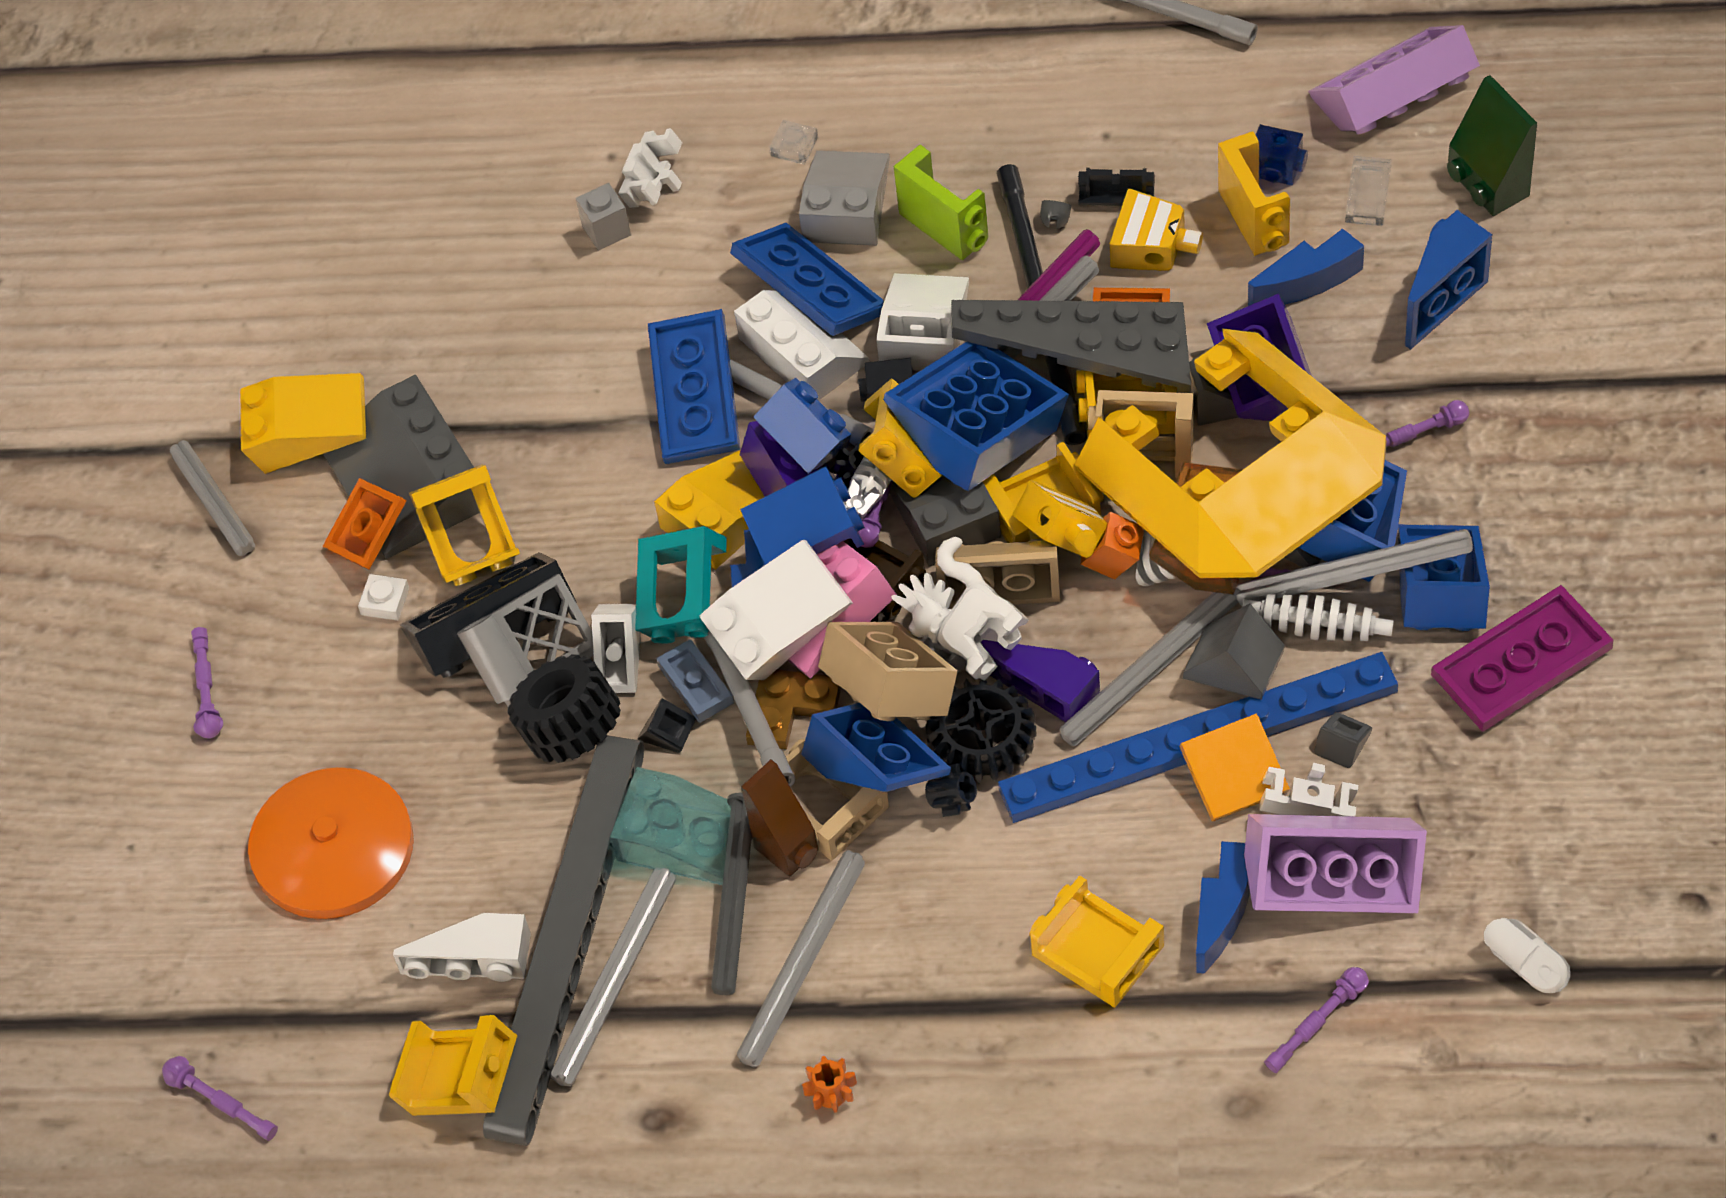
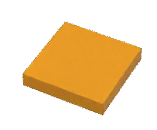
(1231, 766)

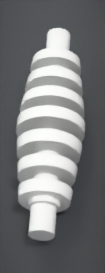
(1317, 617)

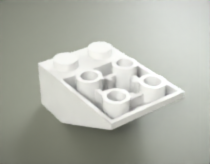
(918, 318)

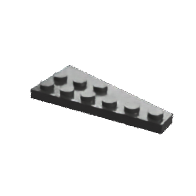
(1091, 336)

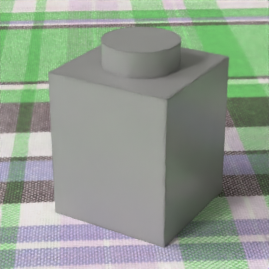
(603, 216)

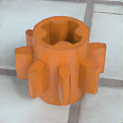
(833, 1095)

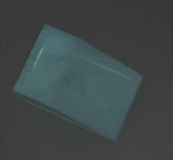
(672, 827)

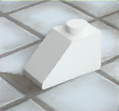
(616, 645)

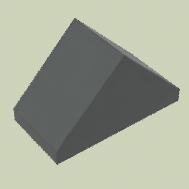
(1208, 402)

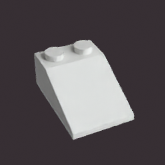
(775, 611)

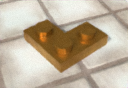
(793, 694)

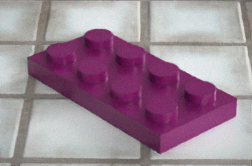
(1522, 658)

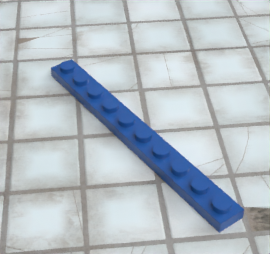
(1160, 750)

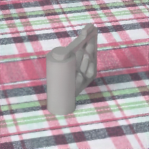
(496, 647)

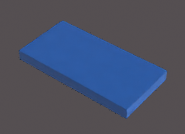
(808, 278)
(693, 386)

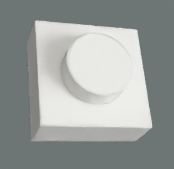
(383, 597)

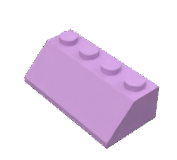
(1396, 78)
(1334, 863)

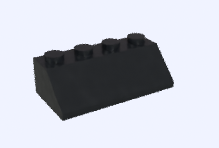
(435, 630)

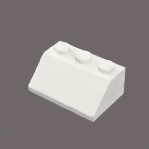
(796, 344)

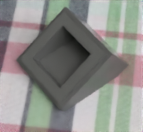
(1342, 739)

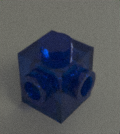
(1280, 154)

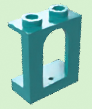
(696, 547)

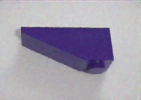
(1046, 676)

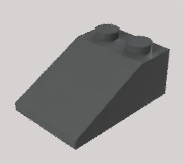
(947, 513)

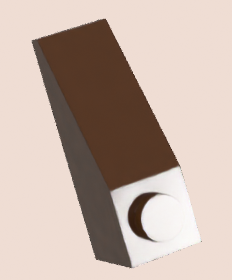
(778, 820)

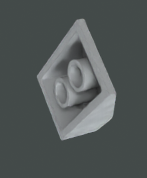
(844, 197)

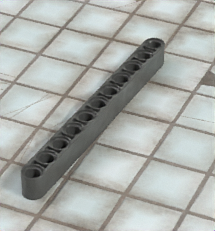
(563, 942)

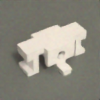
(644, 167)
(1299, 800)

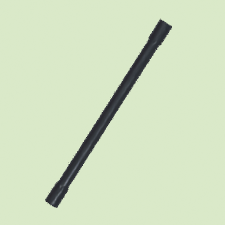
(1013, 195)

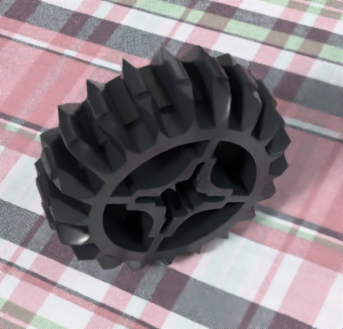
(999, 714)

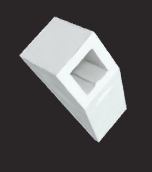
(477, 947)

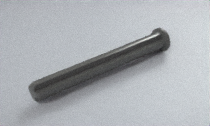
(732, 898)

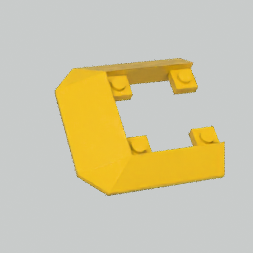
(1269, 508)

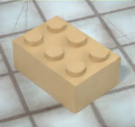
(887, 670)

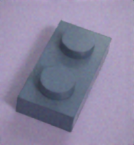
(695, 680)

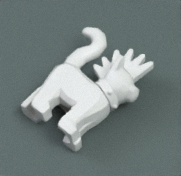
(970, 619)

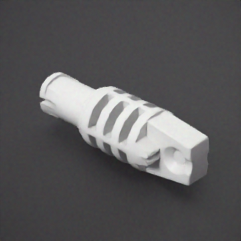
(866, 487)

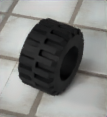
(564, 708)

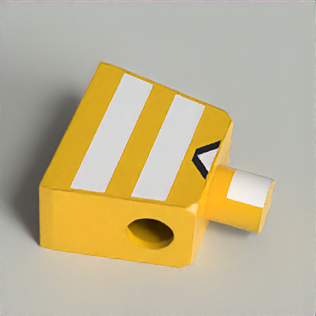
(1150, 234)
(1072, 522)

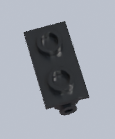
(1110, 189)

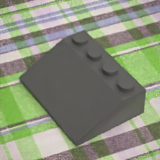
(402, 452)

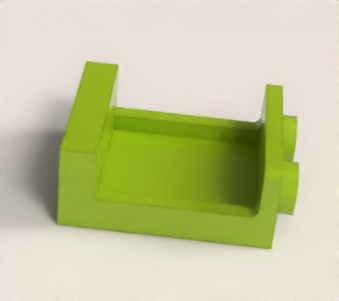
(935, 210)

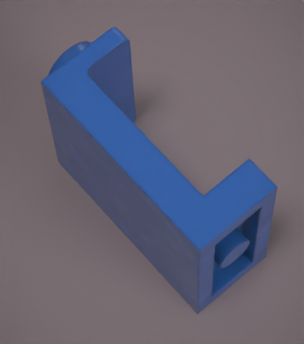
(804, 510)

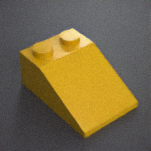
(300, 417)
(712, 500)

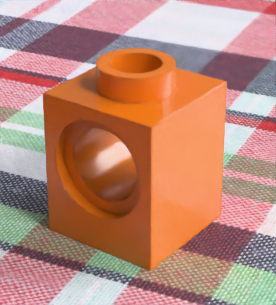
(1117, 548)

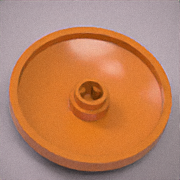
(330, 843)

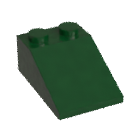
(1494, 149)

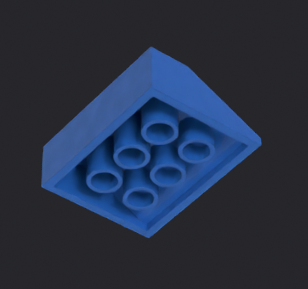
(976, 411)

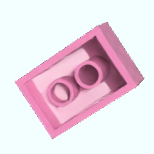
(863, 586)

